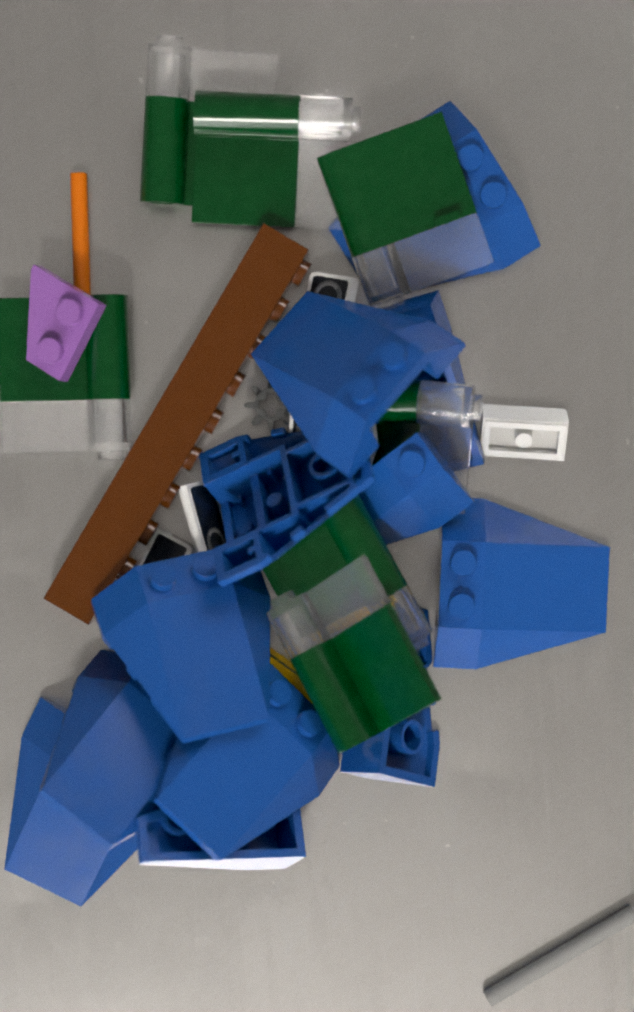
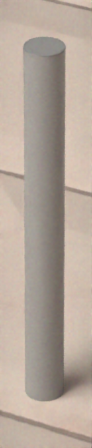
(560, 956)

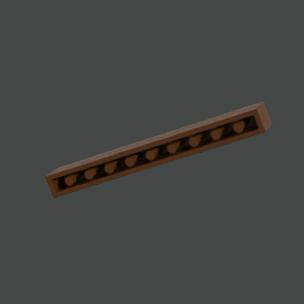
(179, 422)

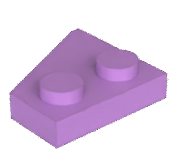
(58, 323)

